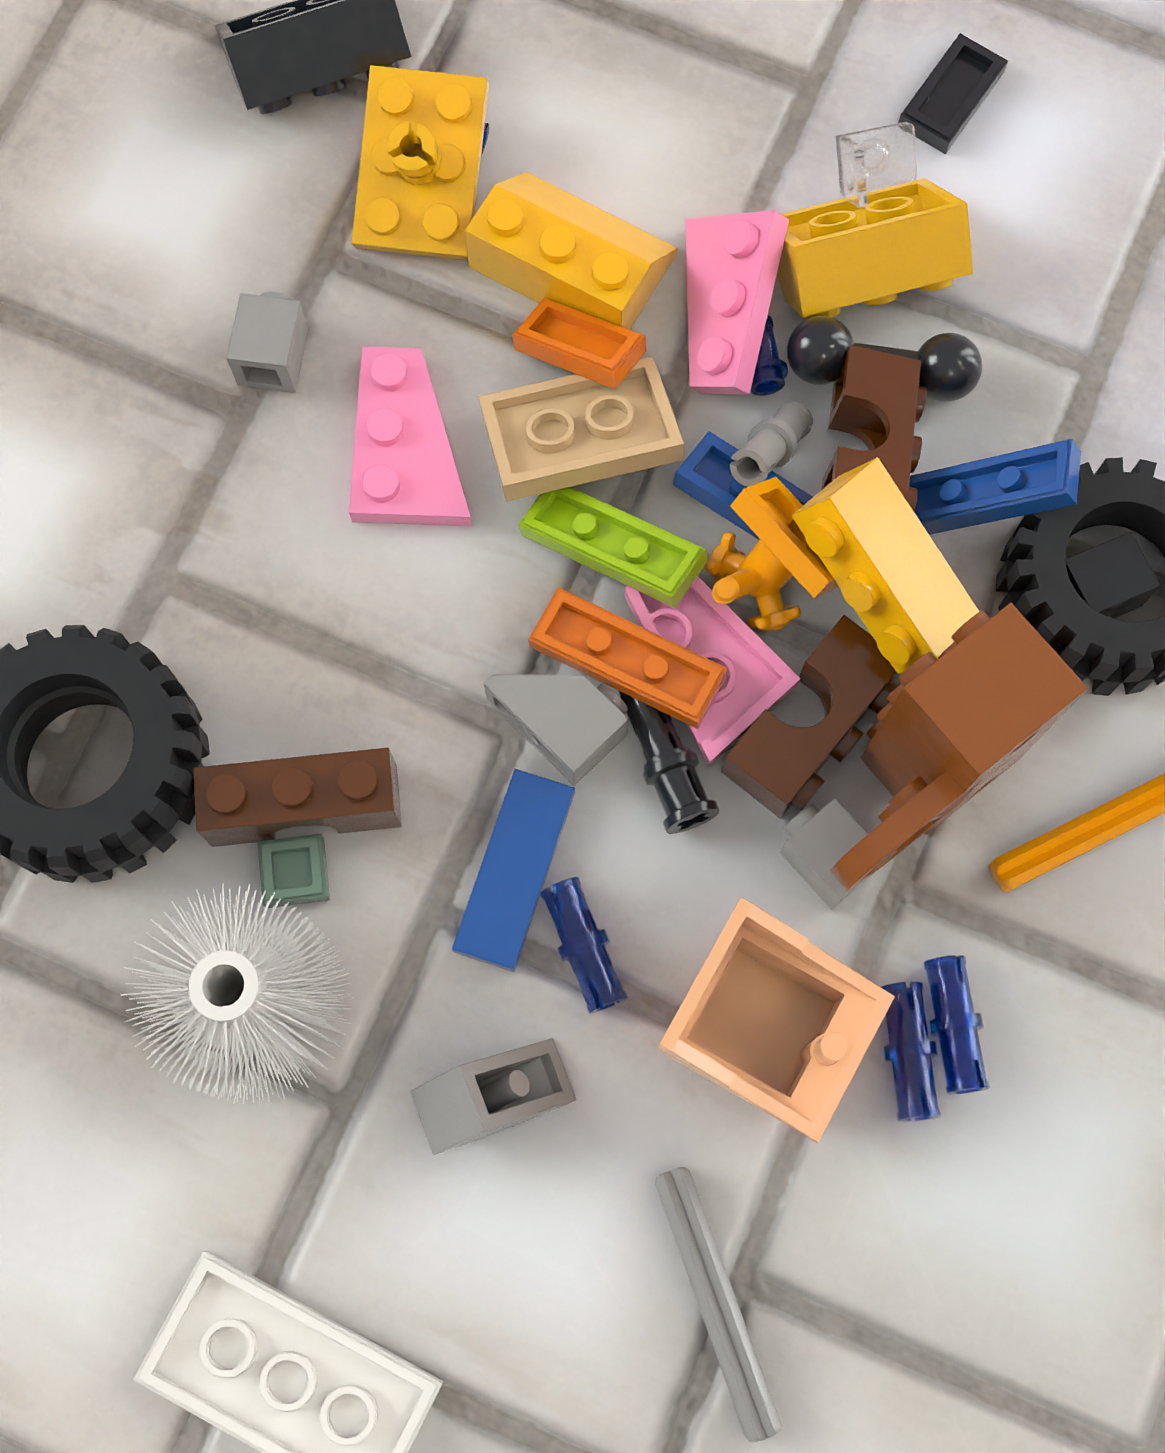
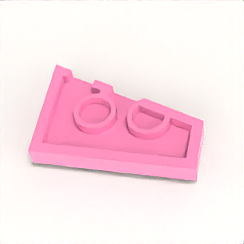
(729, 295)
(401, 446)
(755, 673)

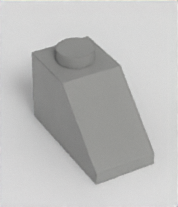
(561, 717)
(492, 1095)

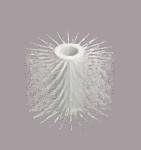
(240, 997)

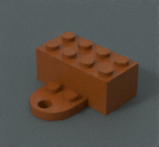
(958, 729)

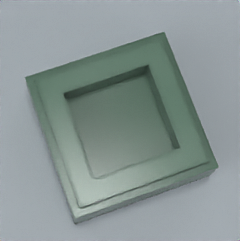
(293, 870)

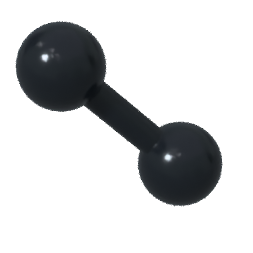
(948, 360)

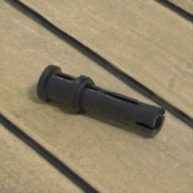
(670, 768)

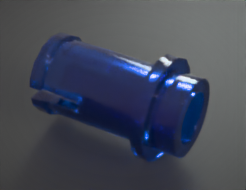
(769, 365)

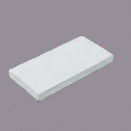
(281, 1370)

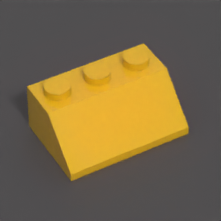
(565, 250)
(868, 254)

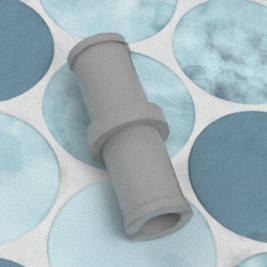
(771, 443)

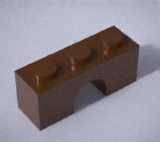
(879, 404)
(782, 761)
(331, 790)

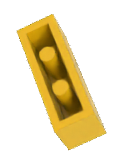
(885, 564)

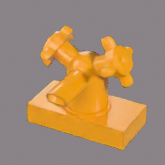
(772, 561)

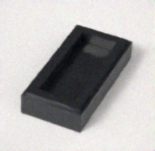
(953, 92)

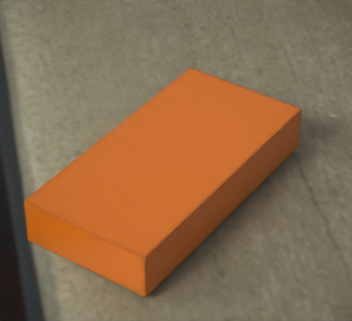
(579, 343)

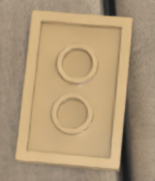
(580, 430)

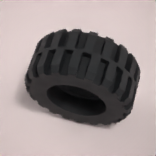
(154, 787)

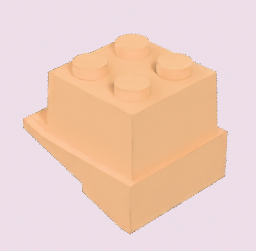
(776, 1021)

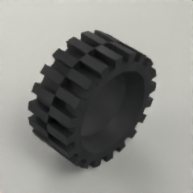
(1042, 592)

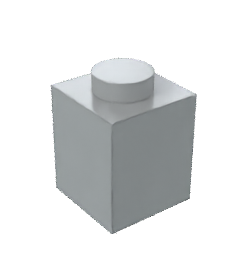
(267, 342)
(818, 844)

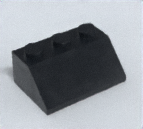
(309, 47)

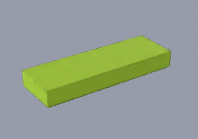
(614, 543)

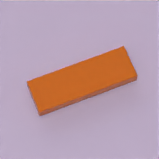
(628, 657)

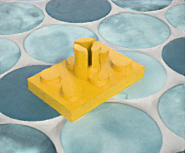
(419, 162)

